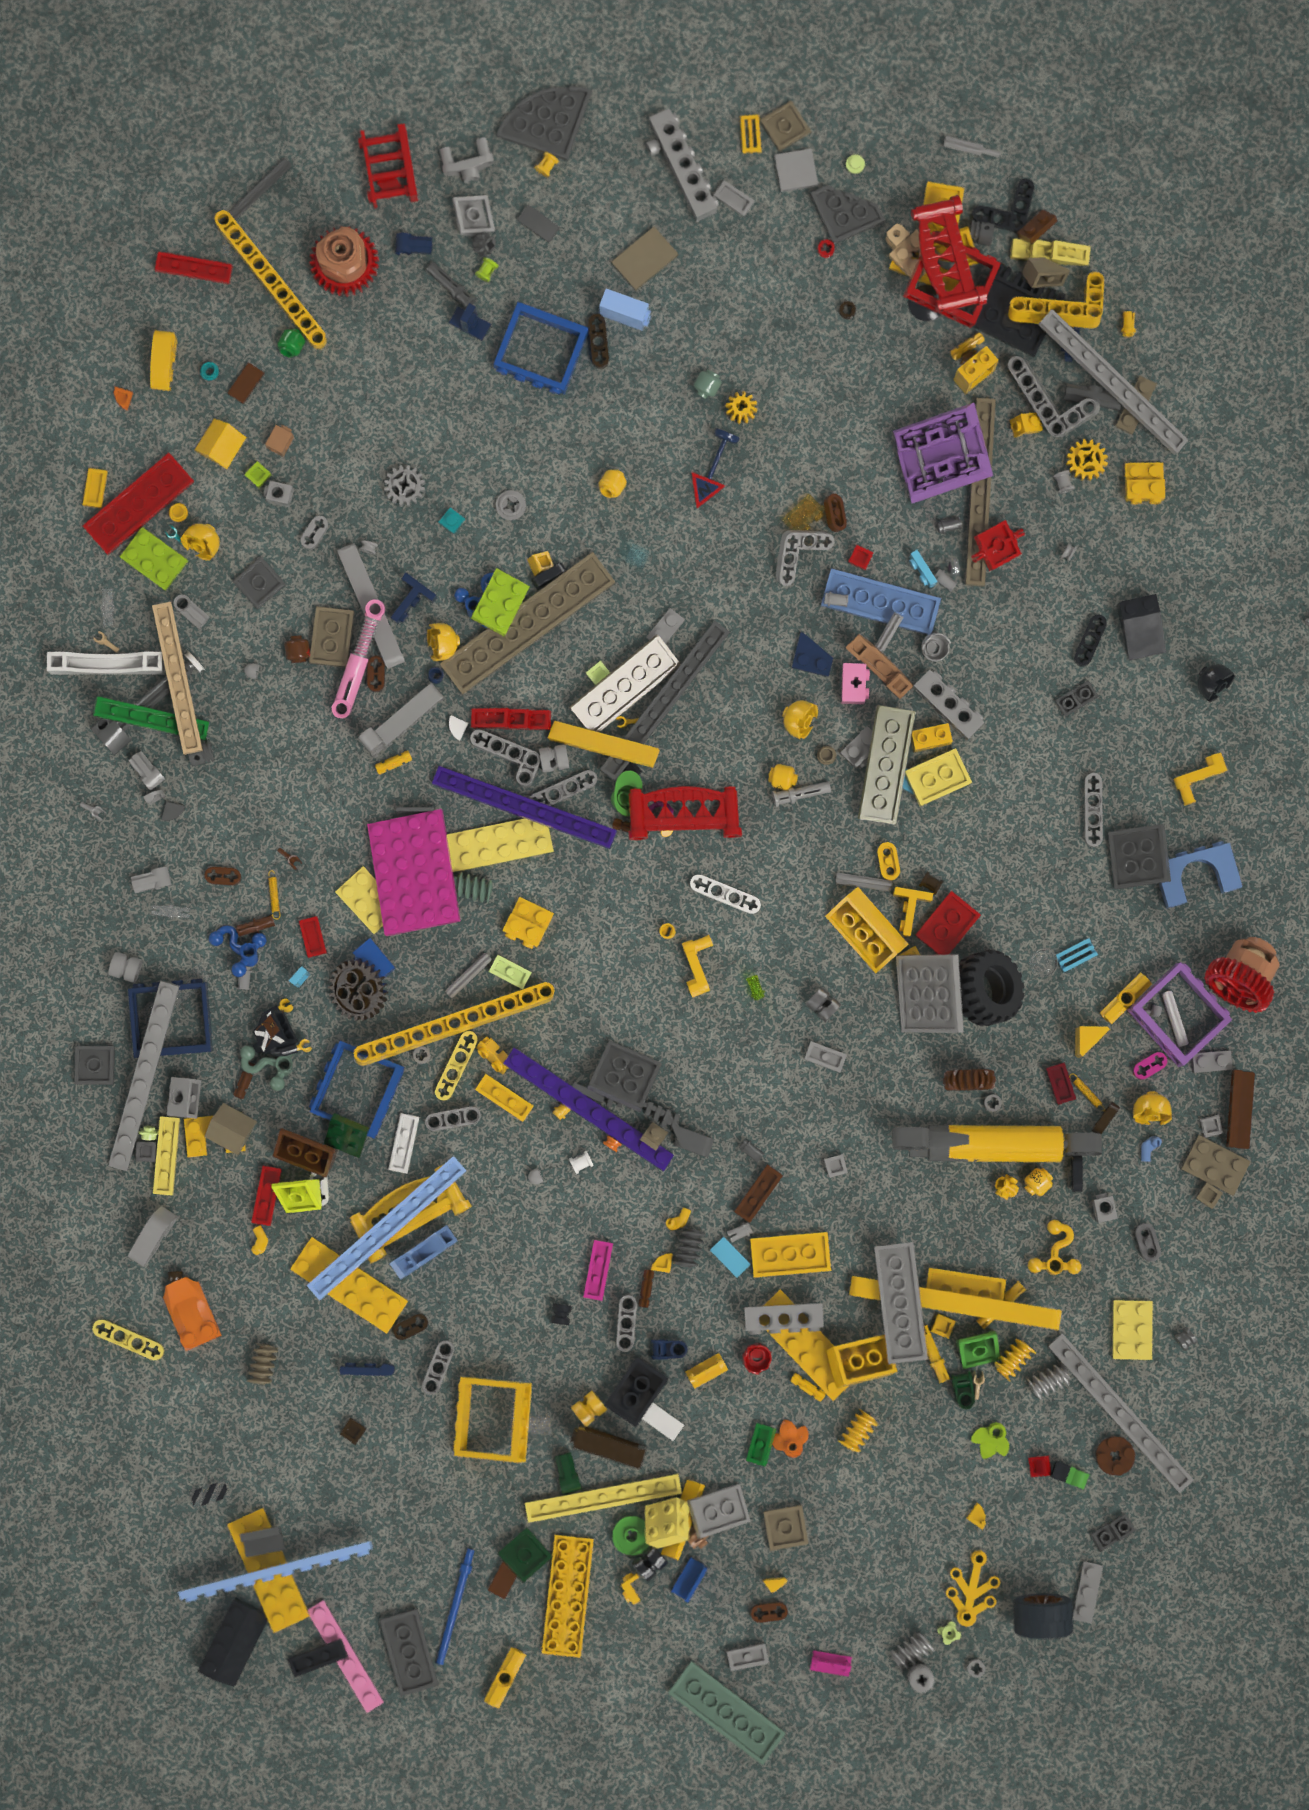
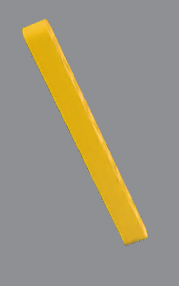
(447, 1030)
(968, 1305)

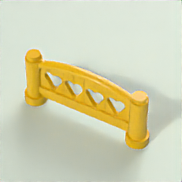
(450, 1199)

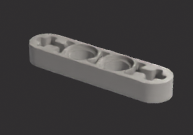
(561, 788)
(1095, 810)

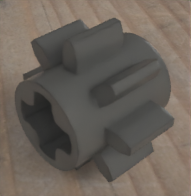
(484, 244)

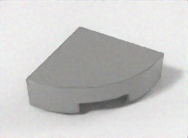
(154, 796)

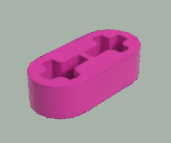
(1152, 1070)

